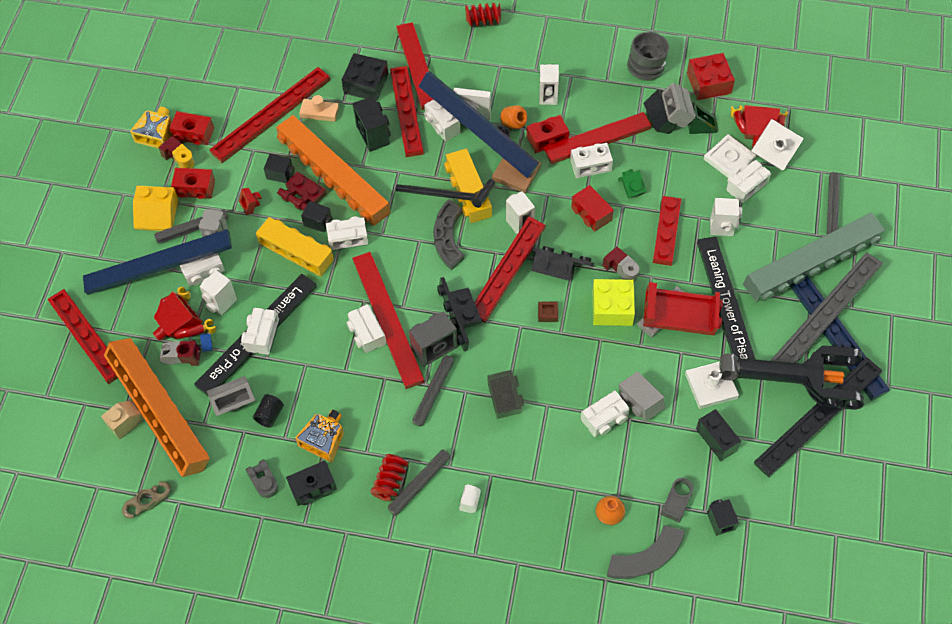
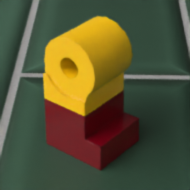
(178, 152)

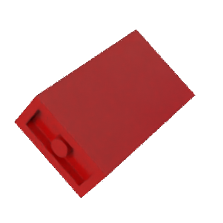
(682, 311)

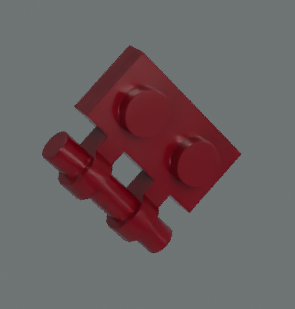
(303, 187)

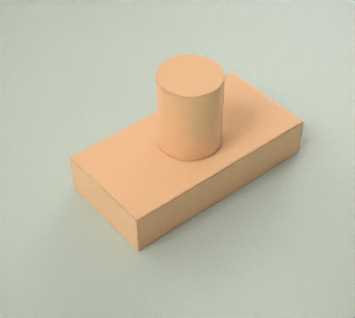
(319, 109)

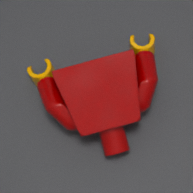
(754, 119)
(178, 318)

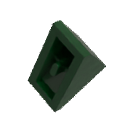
(703, 122)

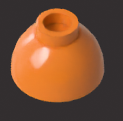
(610, 510)

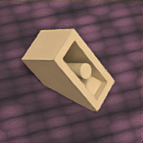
(122, 418)

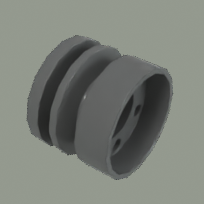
(648, 55)

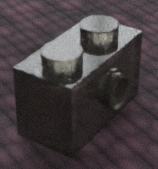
(504, 394)

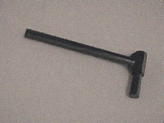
(476, 198)

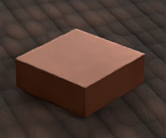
(547, 311)

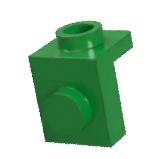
(632, 183)

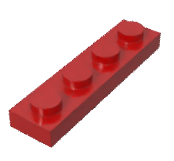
(667, 230)

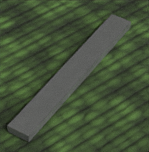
(828, 310)

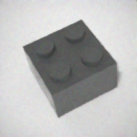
(433, 338)

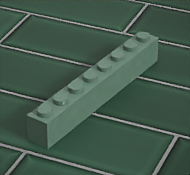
(813, 257)

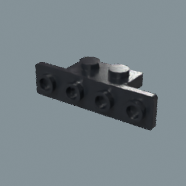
(556, 264)
(461, 310)

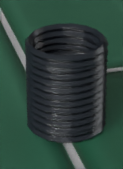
(268, 410)

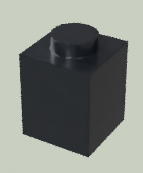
(278, 168)
(316, 216)
(722, 516)

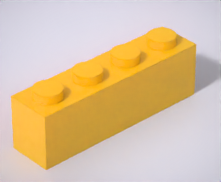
(467, 180)
(295, 246)

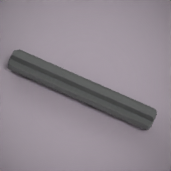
(833, 202)
(181, 229)
(433, 390)
(418, 482)

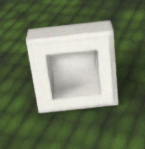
(470, 499)

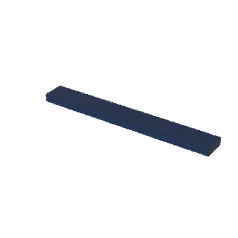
(478, 124)
(157, 262)
(836, 332)

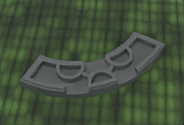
(443, 234)
(648, 560)

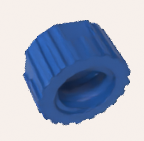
(206, 342)

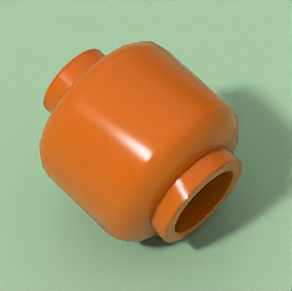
(513, 117)

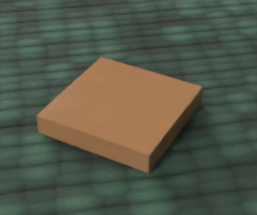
(511, 177)

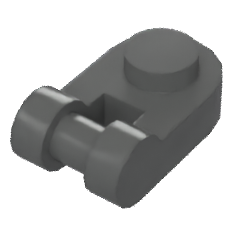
(266, 485)

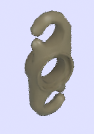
(136, 500)

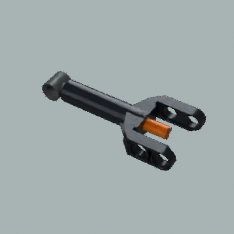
(809, 374)

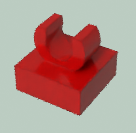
(249, 200)

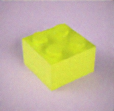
(613, 302)

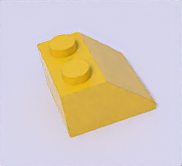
(154, 208)

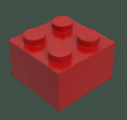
(710, 76)

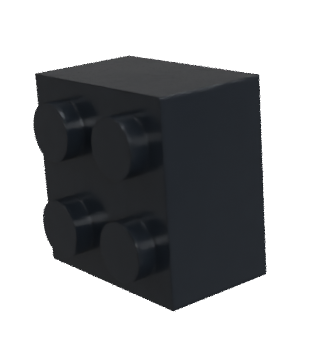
(365, 76)
(371, 123)

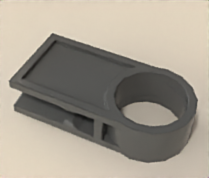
(675, 503)

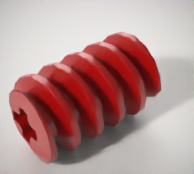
(480, 14)
(387, 477)

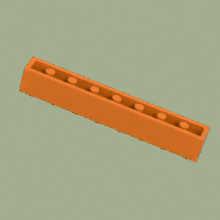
(333, 170)
(156, 407)

